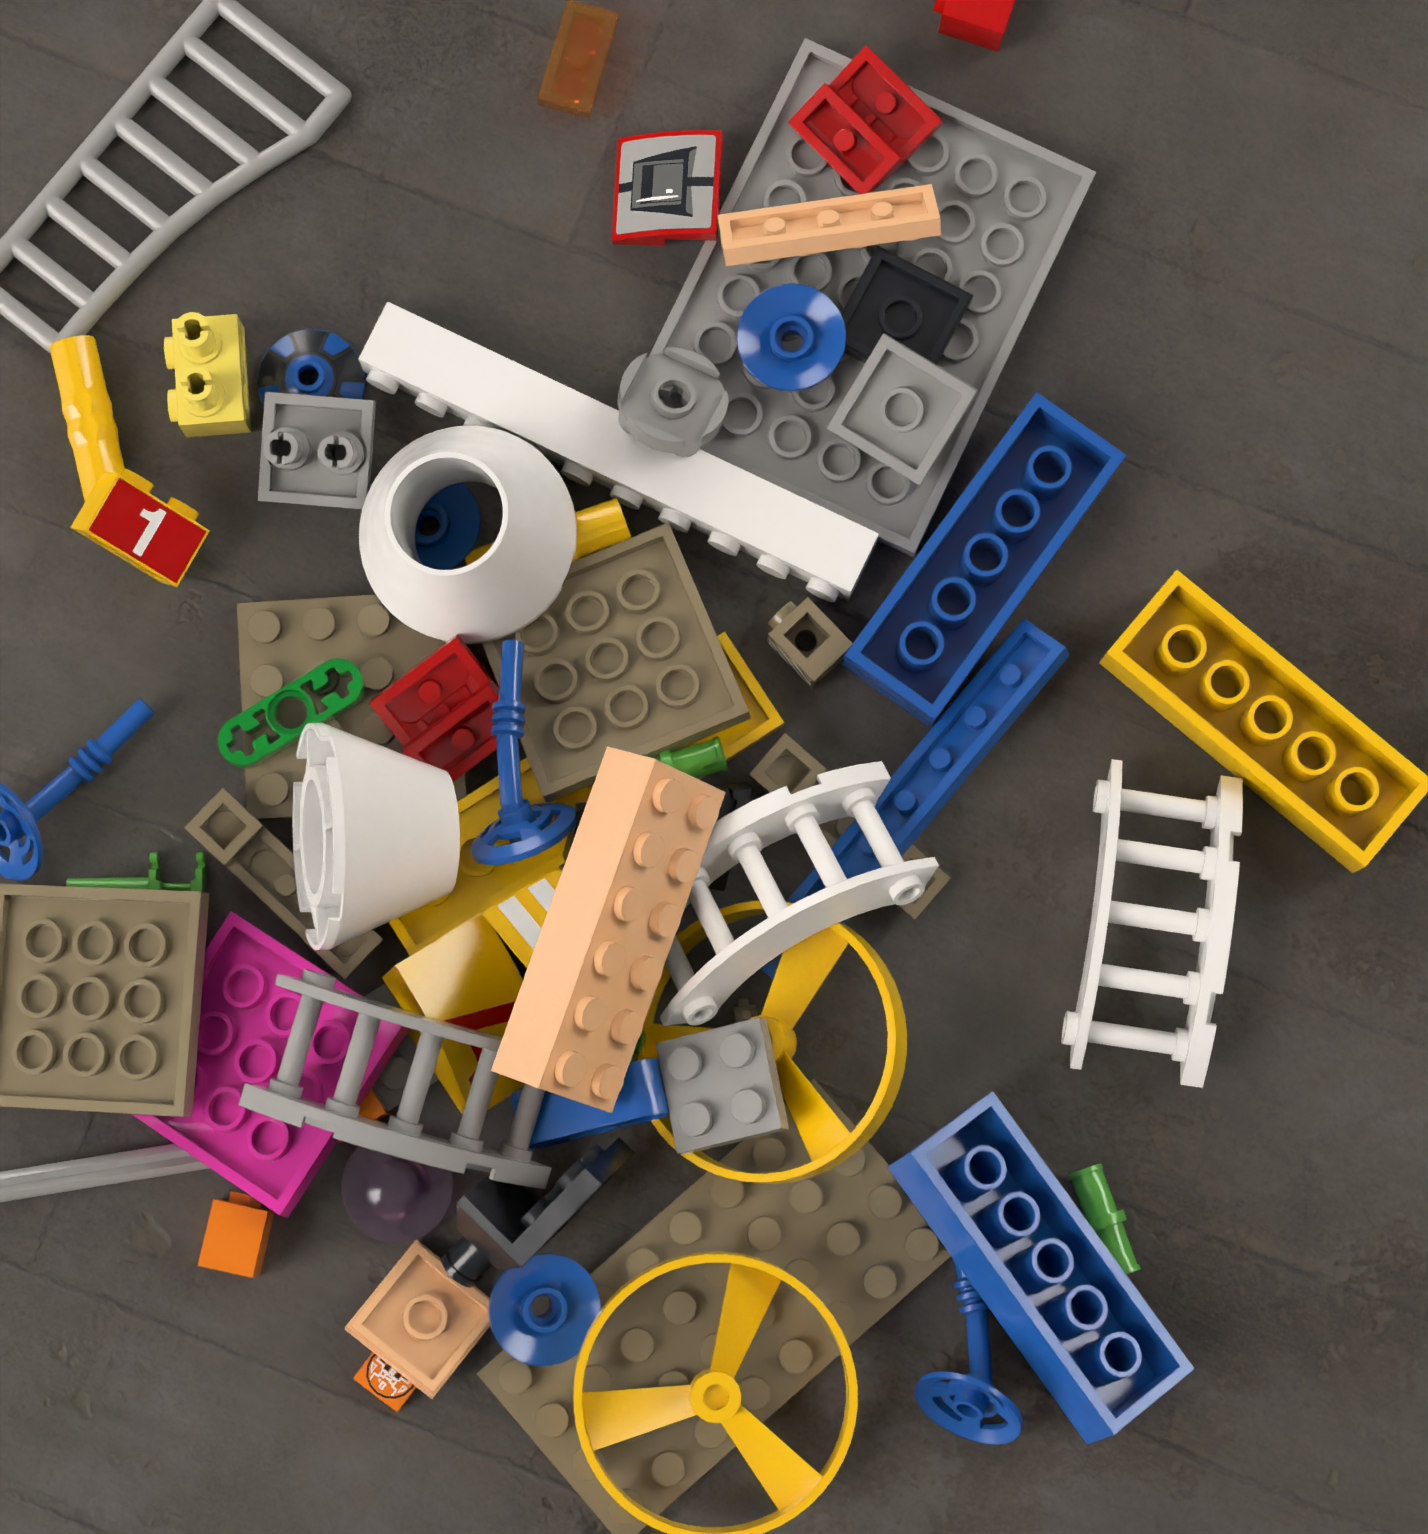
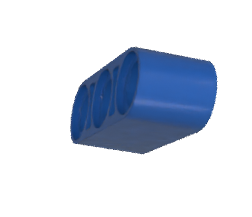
(567, 1120)

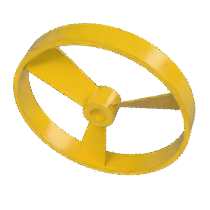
(795, 984)
(714, 1396)

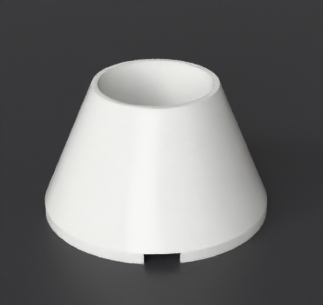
(512, 579)
(368, 834)

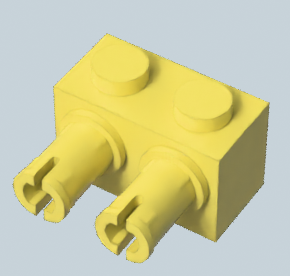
(209, 375)

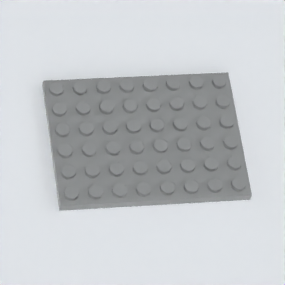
(1001, 229)

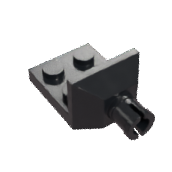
(509, 1226)

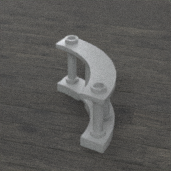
(403, 1133)

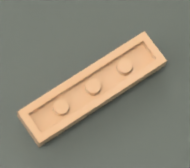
(829, 225)

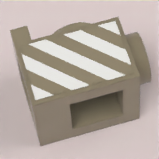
(808, 619)

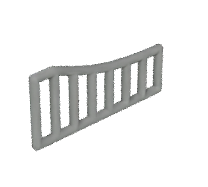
(207, 194)

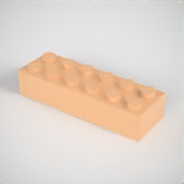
(609, 929)

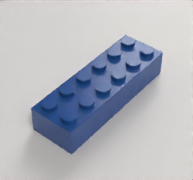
(983, 560)
(1041, 1269)

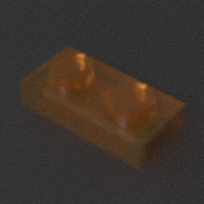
(578, 59)

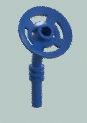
(517, 817)
(21, 818)
(970, 1394)

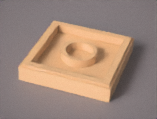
(422, 1320)

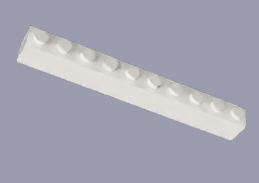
(590, 444)

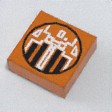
(384, 1382)

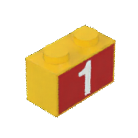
(141, 527)

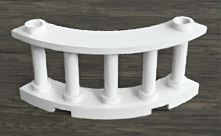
(742, 836)
(1208, 926)

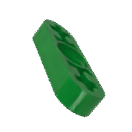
(262, 745)

